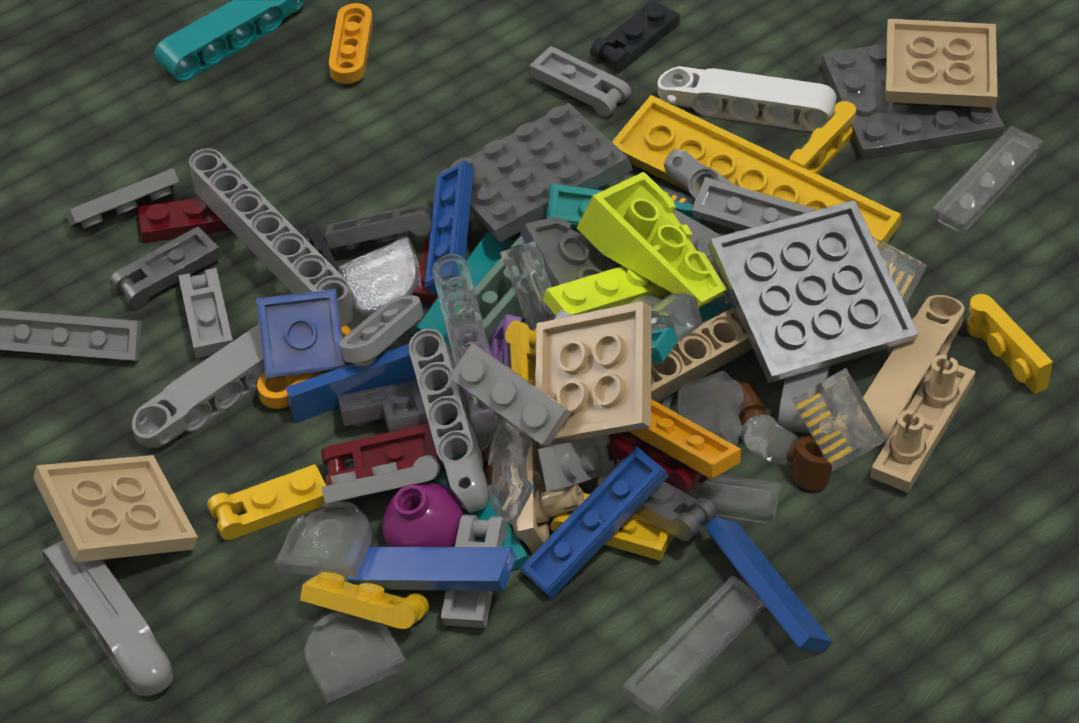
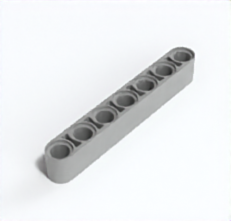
(265, 230)

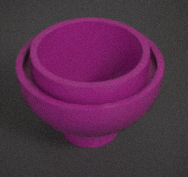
(422, 517)

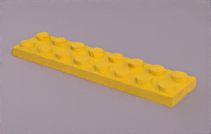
(664, 127)

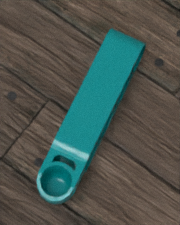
(221, 35)

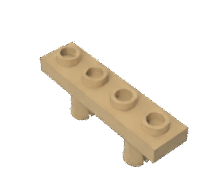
(923, 423)
(542, 505)

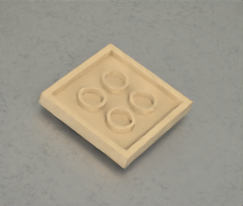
(941, 63)
(598, 370)
(114, 508)

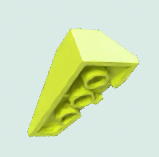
(640, 231)

